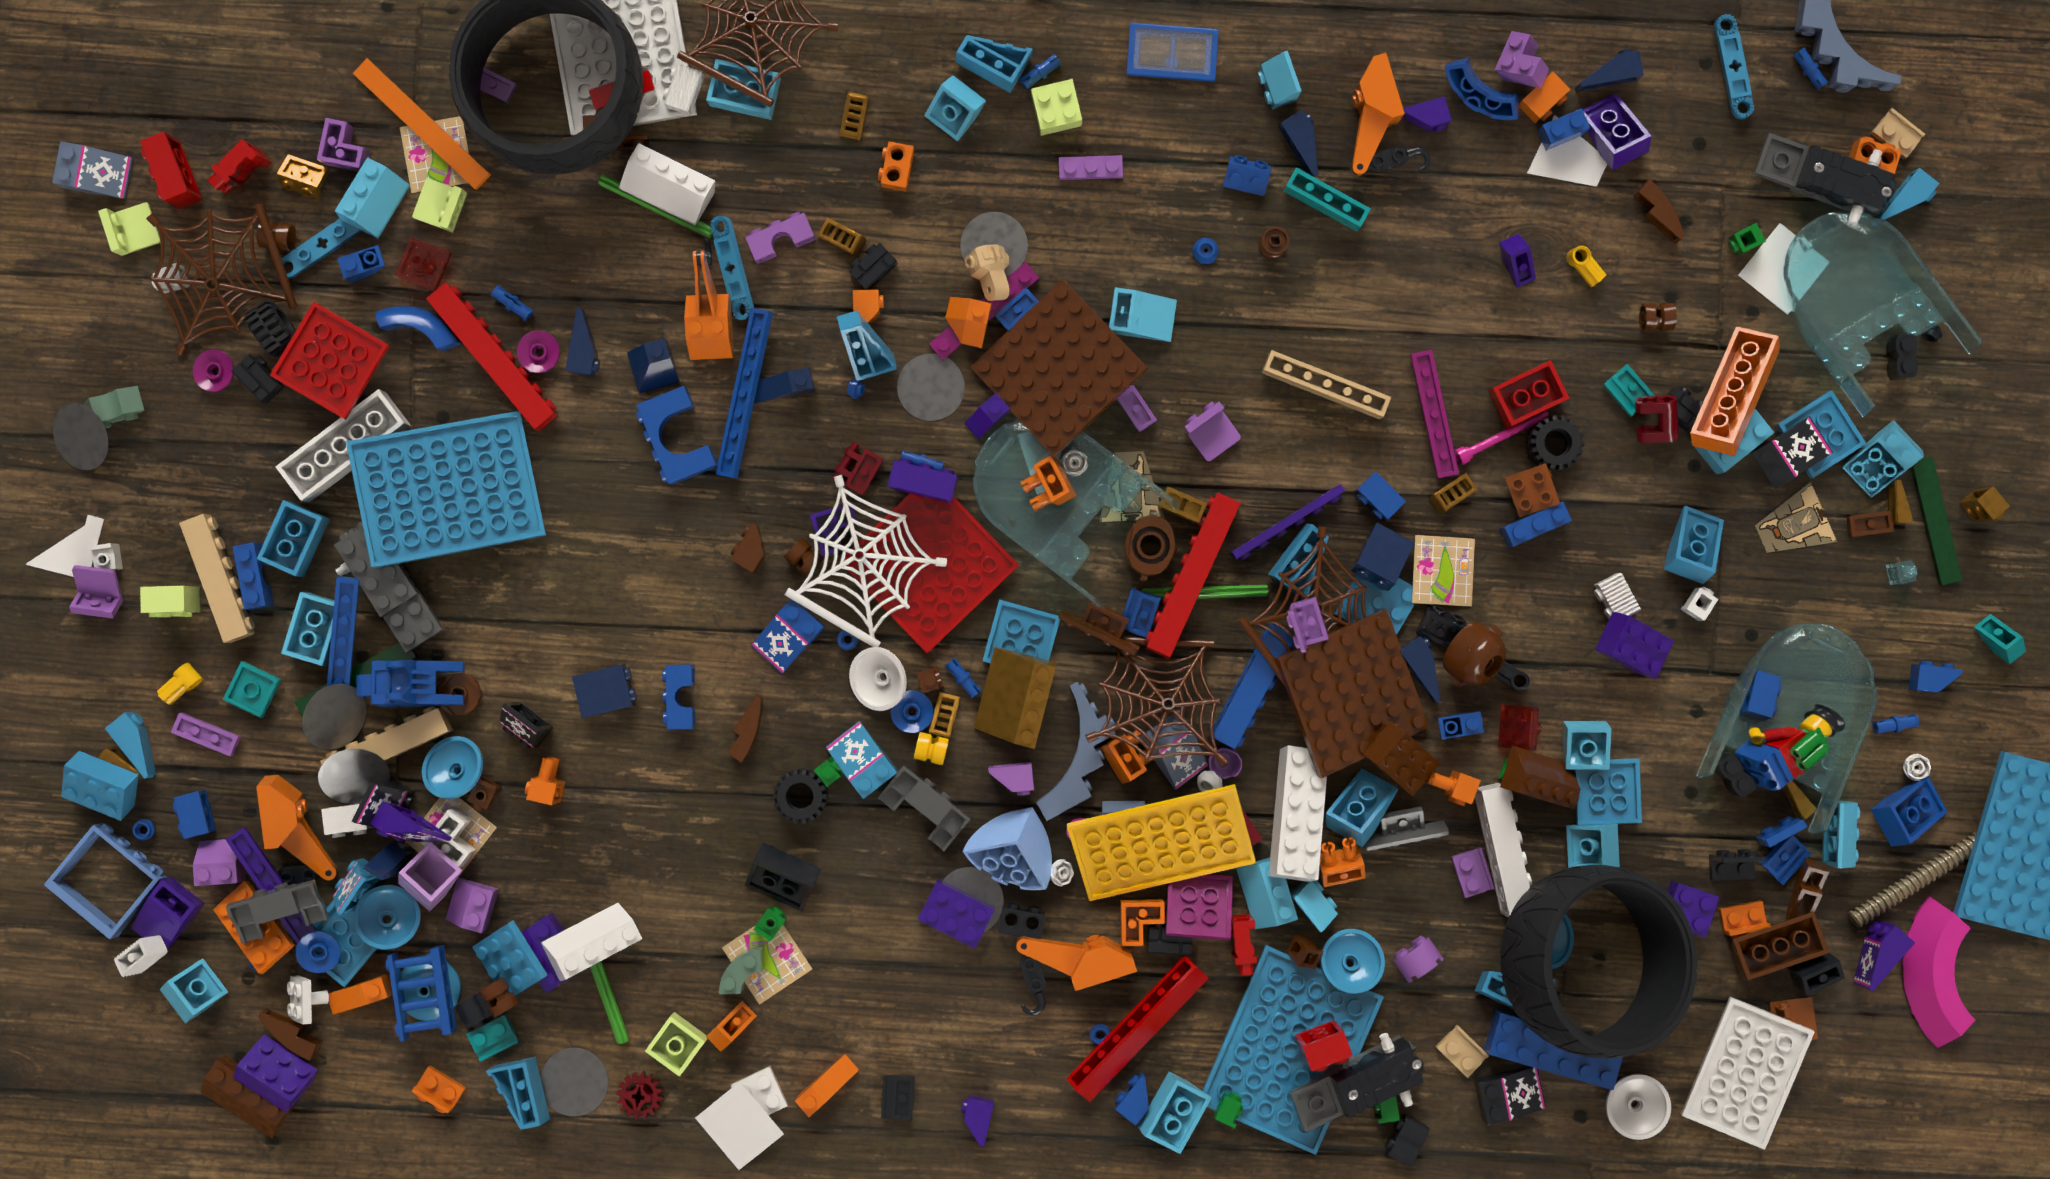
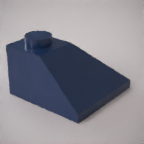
(653, 365)

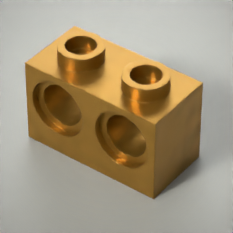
(1984, 505)
(1189, 509)

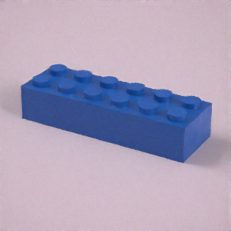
(1250, 691)
(1516, 1042)

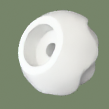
(1069, 458)
(1923, 767)
(1208, 780)
(1061, 872)

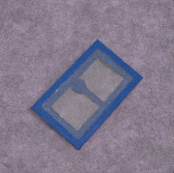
(1172, 52)

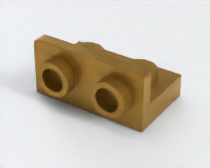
(302, 176)

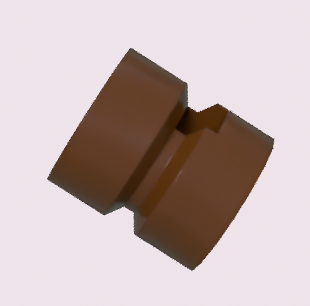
(283, 233)
(1273, 243)
(1659, 317)
(802, 556)
(498, 997)

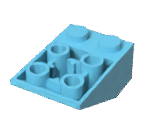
(1142, 315)
(1883, 459)

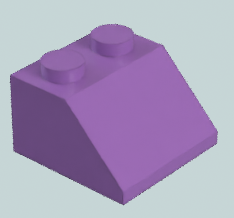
(1015, 777)
(217, 864)
(472, 905)

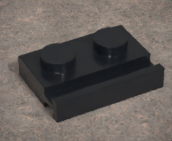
(898, 1097)

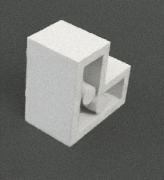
(457, 849)

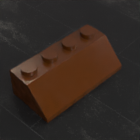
(1540, 778)
(1778, 946)
(241, 1100)

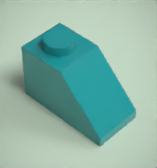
(2001, 638)

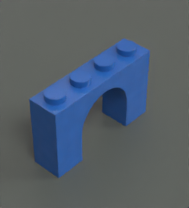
(654, 415)

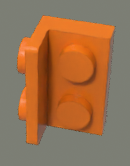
(1743, 918)
(438, 1090)

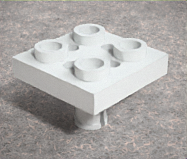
(302, 998)

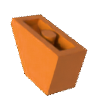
(868, 303)
(731, 1026)

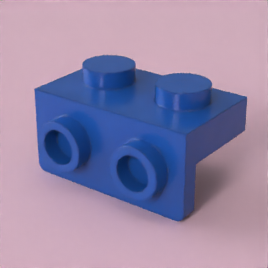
(1247, 175)

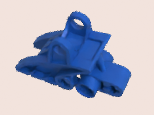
(407, 683)

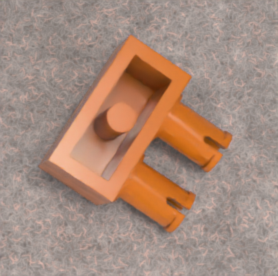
(1054, 480)
(1124, 759)
(545, 786)
(1457, 786)
(1342, 864)

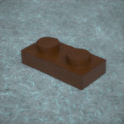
(1870, 524)

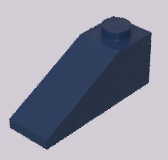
(1621, 69)
(1300, 136)
(582, 352)
(785, 385)
(1422, 665)
(389, 860)

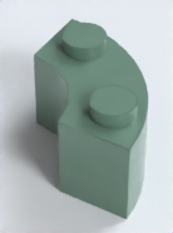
(117, 405)
(740, 968)

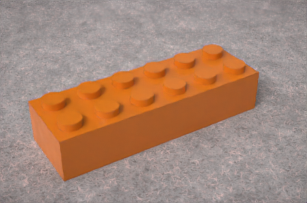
(1735, 391)

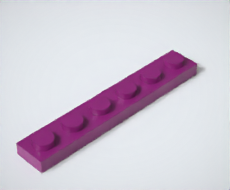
(1020, 279)
(1434, 414)

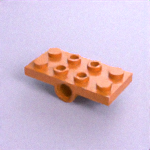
(261, 952)

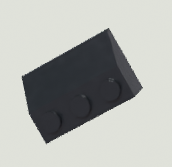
(782, 876)

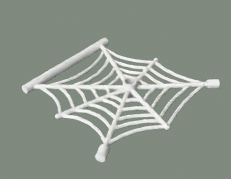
(796, 595)

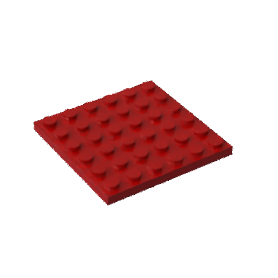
(937, 594)

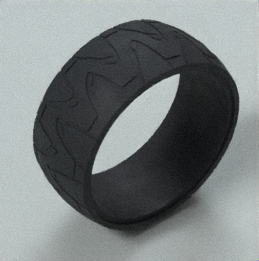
(472, 47)
(1667, 961)

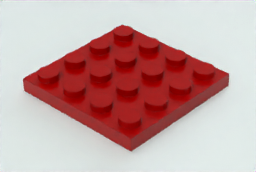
(329, 360)

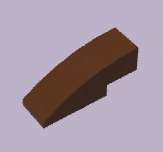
(1660, 211)
(748, 730)
(1807, 888)
(290, 1034)

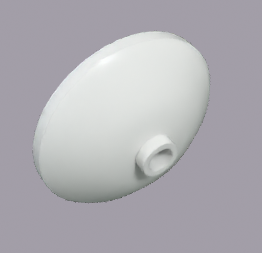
(869, 682)
(1647, 1116)

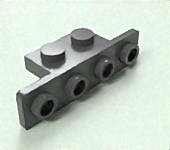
(1405, 827)

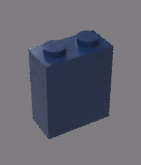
(1382, 557)
(604, 690)

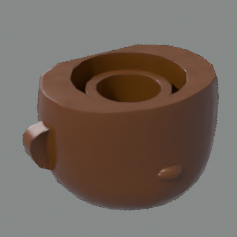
(1160, 529)
(1475, 655)

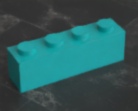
(1326, 199)

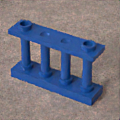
(442, 1000)

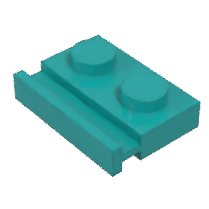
(1626, 387)
(492, 1037)

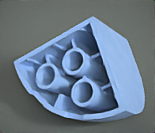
(1013, 850)

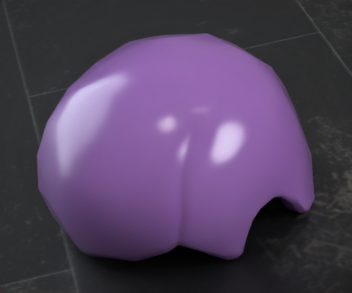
(1233, 766)

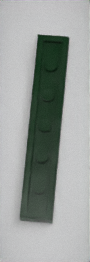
(1936, 521)
(393, 653)

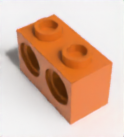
(1869, 144)
(902, 166)

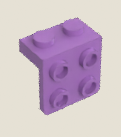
(1211, 431)
(97, 592)
(1307, 623)

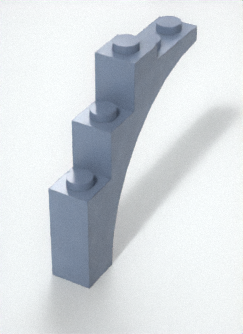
(1829, 47)
(1072, 787)

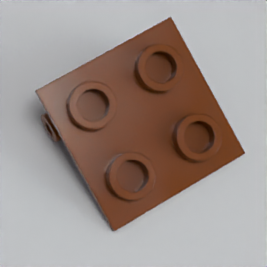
(1532, 490)
(1796, 1010)

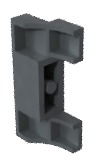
(929, 802)
(275, 904)

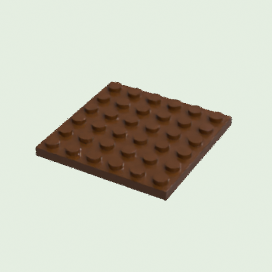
(1059, 368)
(1351, 691)

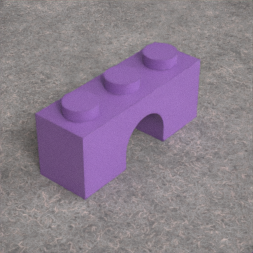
(762, 241)

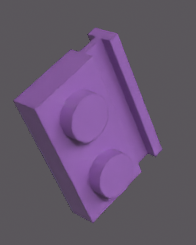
(1472, 872)

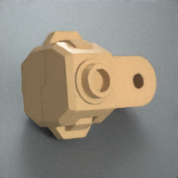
(988, 266)

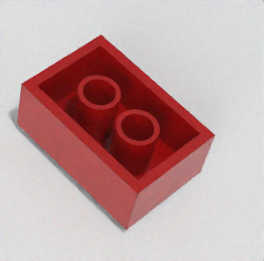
(170, 170)
(1528, 394)
(1323, 1046)

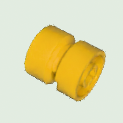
(931, 748)

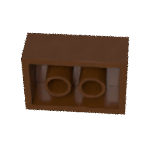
(1401, 758)

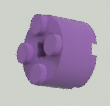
(1417, 959)

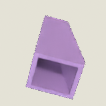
(429, 876)

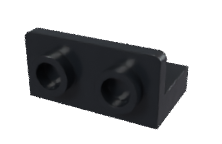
(1440, 625)

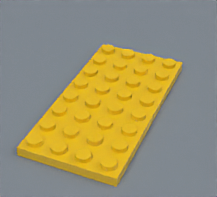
(1161, 842)

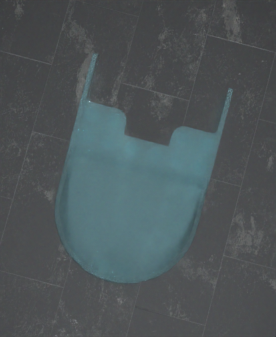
(1856, 284)
(1053, 530)
(1814, 668)

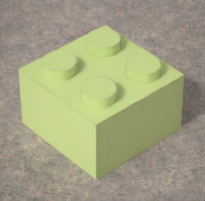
(1056, 107)
(170, 601)
(676, 1044)

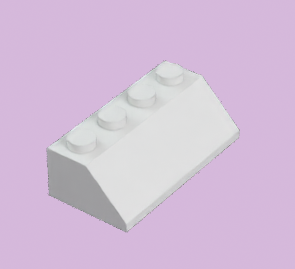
(667, 184)
(591, 941)

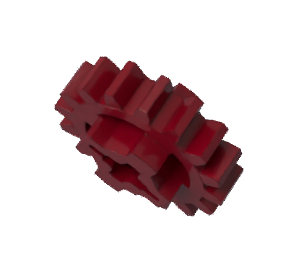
(631, 1094)

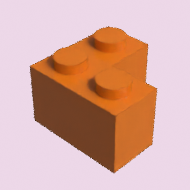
(1135, 914)

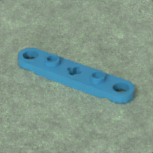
(1731, 51)
(310, 252)
(729, 255)

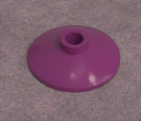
(528, 348)
(205, 367)

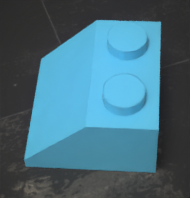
(1279, 81)
(954, 107)
(1586, 745)
(1592, 845)
(1314, 904)
(193, 990)

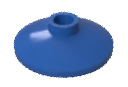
(917, 722)
(318, 961)

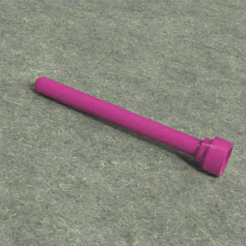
(1464, 455)

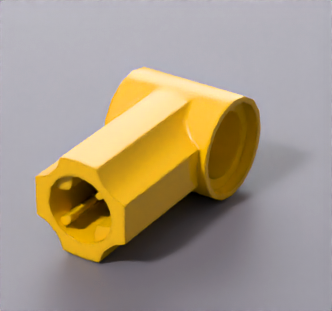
(1587, 267)
(184, 680)

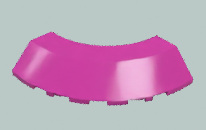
(1931, 970)

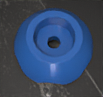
(1205, 257)

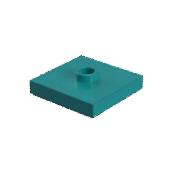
(252, 689)

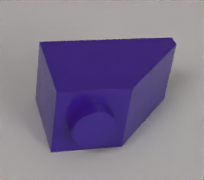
(1429, 115)
(1518, 260)
(987, 416)
(978, 1116)

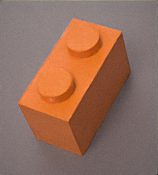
(1541, 100)

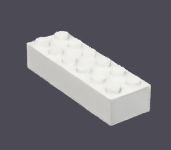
(326, 456)
(1297, 817)
(1503, 845)

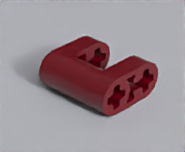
(1667, 413)

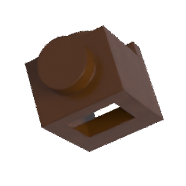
(930, 679)
(490, 792)
(1304, 952)

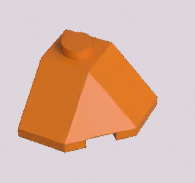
(968, 320)

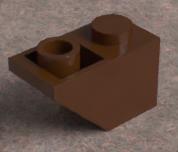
(751, 549)

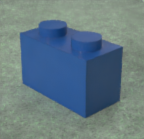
(1563, 129)
(1379, 496)
(1762, 696)
(194, 814)

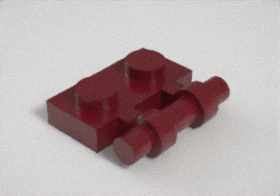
(864, 470)

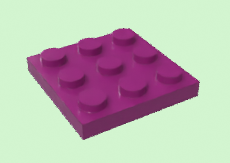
(1200, 907)

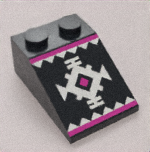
(1792, 452)
(524, 723)
(379, 791)
(1509, 1095)

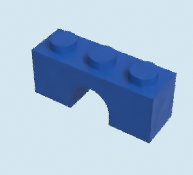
(1535, 524)
(254, 590)
(676, 714)

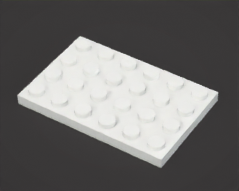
(1747, 1073)

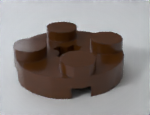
(471, 692)

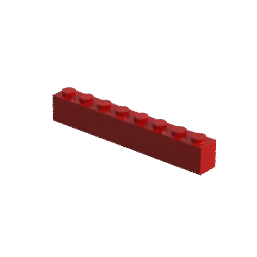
(492, 357)
(1193, 575)
(1137, 1028)

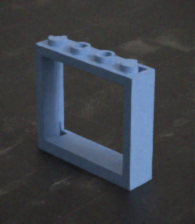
(81, 904)

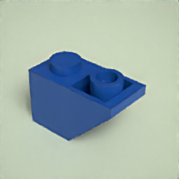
(361, 264)
(1932, 678)
(1460, 725)
(1134, 1101)

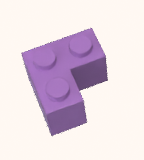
(1519, 62)
(336, 147)

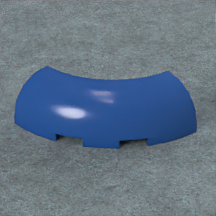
(1478, 95)
(420, 319)

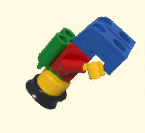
(1789, 749)

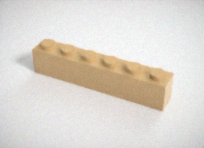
(1326, 385)
(217, 577)
(406, 736)

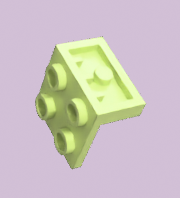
(439, 204)
(129, 229)

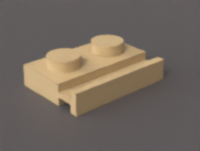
(1898, 131)
(1462, 1051)

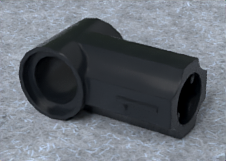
(1508, 673)

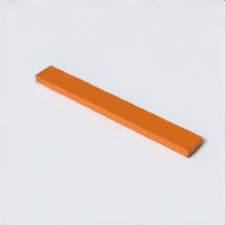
(421, 124)

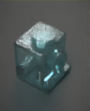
(1905, 572)

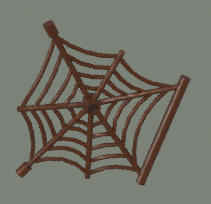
(751, 23)
(275, 297)
(1247, 625)
(1193, 643)

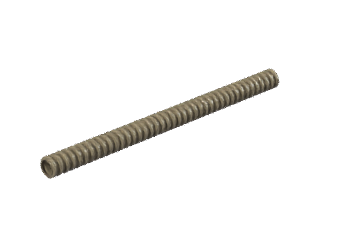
(1913, 882)

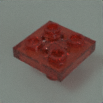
(415, 261)
(1522, 729)

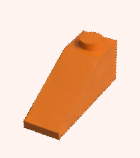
(360, 994)
(826, 1085)

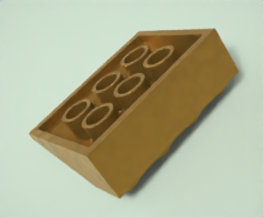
(1015, 697)

